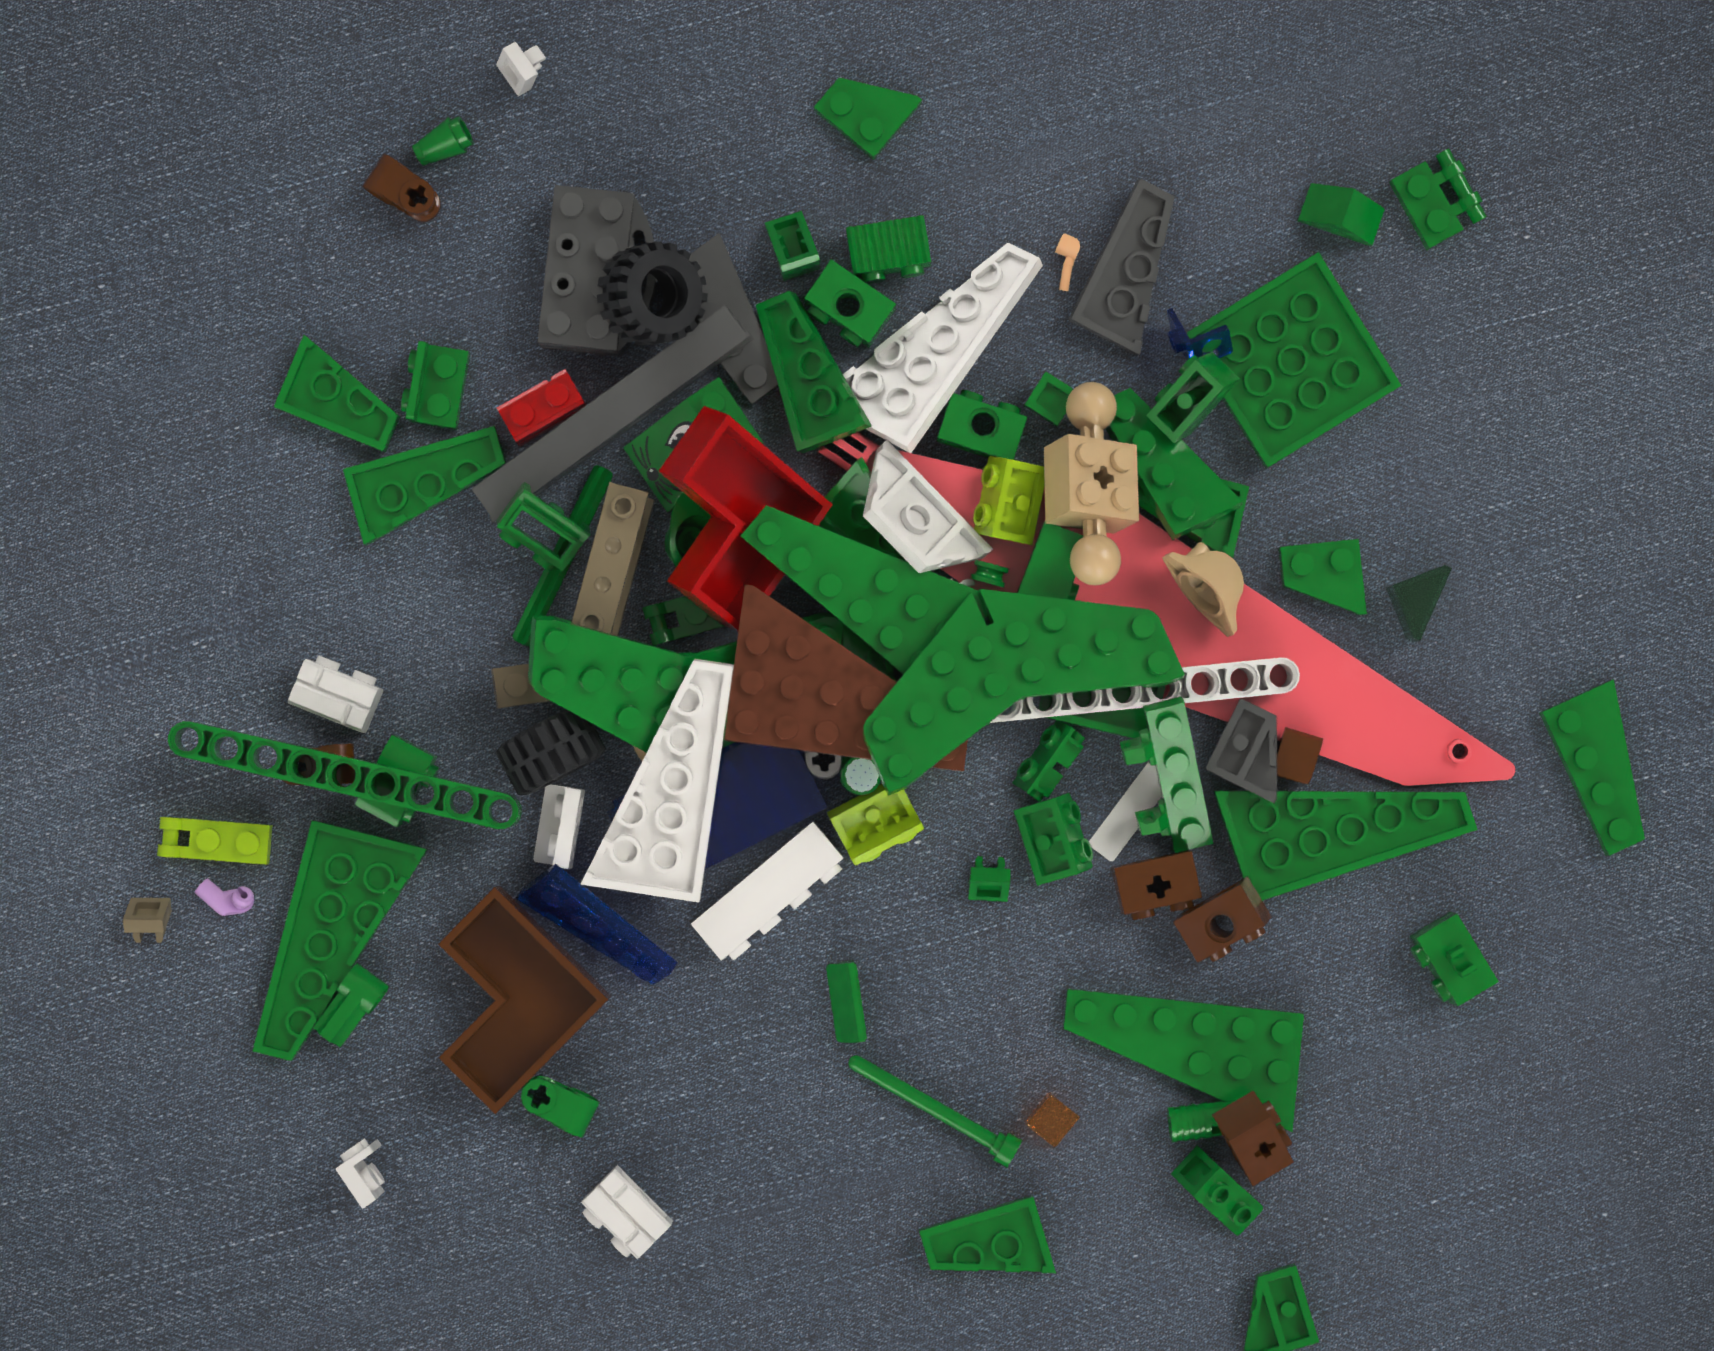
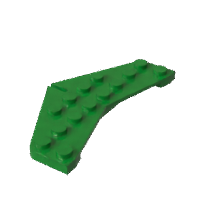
(982, 669)
(619, 680)

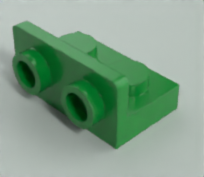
(435, 385)
(1054, 839)

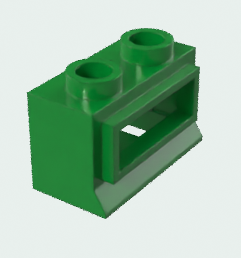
(552, 517)

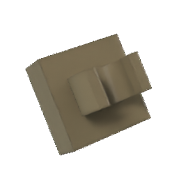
(147, 916)

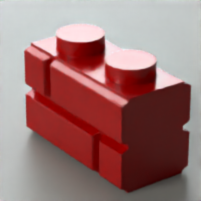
(541, 407)

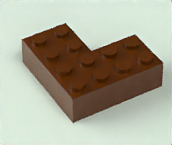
(537, 995)

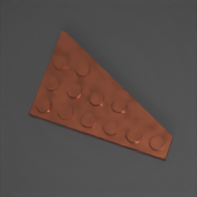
(802, 686)

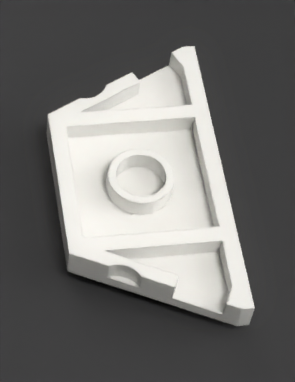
(917, 516)

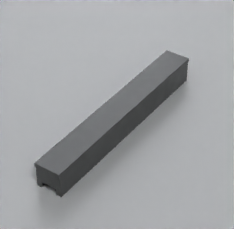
(615, 411)

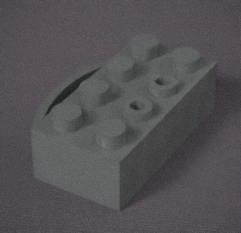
(583, 237)

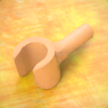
(1069, 248)

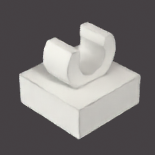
(519, 67)

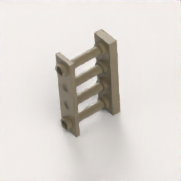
(613, 559)

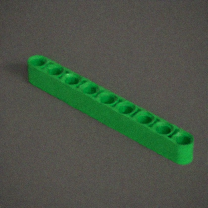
(326, 774)

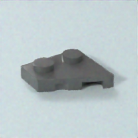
(1248, 751)

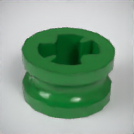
(989, 573)

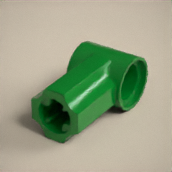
(356, 997)

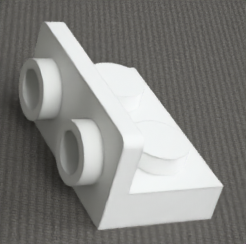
(559, 826)
(361, 1179)

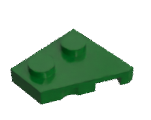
(1326, 572)

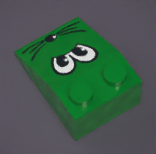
(657, 442)

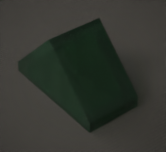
(1416, 600)

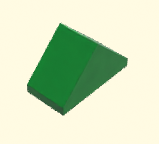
(1342, 212)
(793, 245)

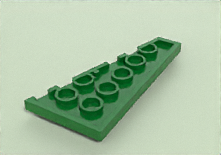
(860, 586)
(1333, 833)
(334, 911)

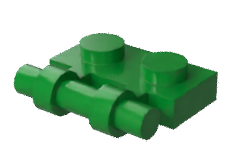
(1427, 205)

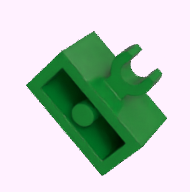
(1452, 959)

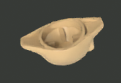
(1210, 583)

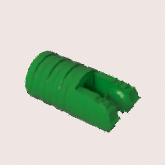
(1193, 1121)

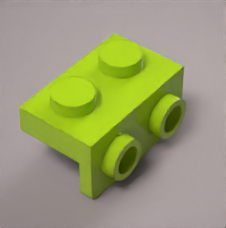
(875, 823)

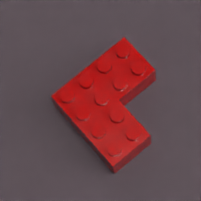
(733, 482)

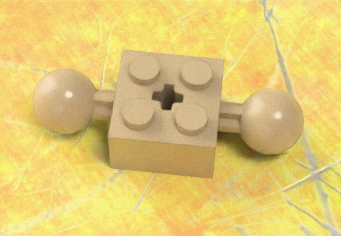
(1091, 483)

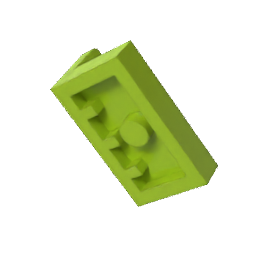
(1009, 500)

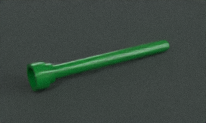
(1000, 1146)

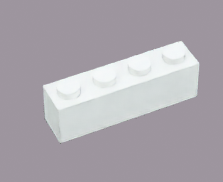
(767, 891)

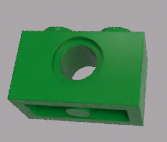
(838, 283)
(958, 430)

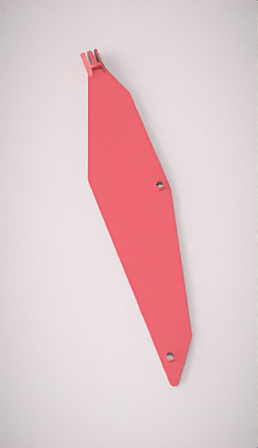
(1337, 697)

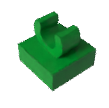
(1049, 399)
(989, 883)

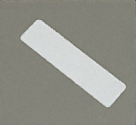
(1122, 821)

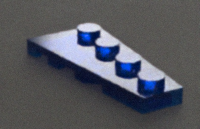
(591, 920)

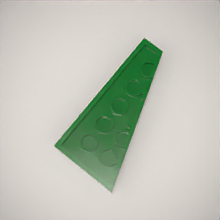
(1198, 1043)

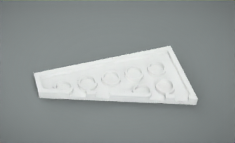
(931, 354)
(666, 816)

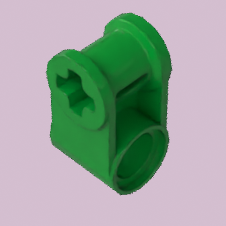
(567, 1108)

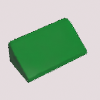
(846, 1002)

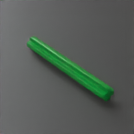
(551, 580)

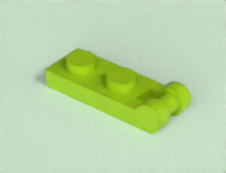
(216, 840)

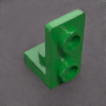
(1217, 1191)

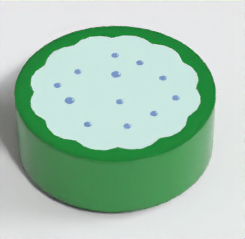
(859, 776)

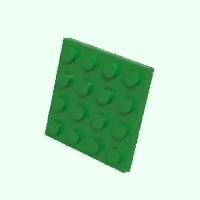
(1298, 360)

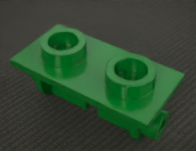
(1057, 744)

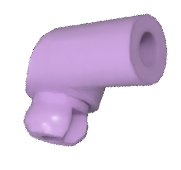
(225, 902)

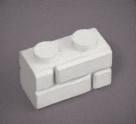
(335, 694)
(626, 1213)

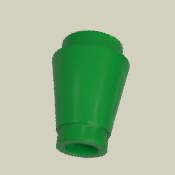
(444, 141)

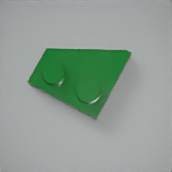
(866, 113)
(1279, 1313)

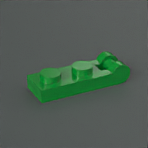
(690, 617)

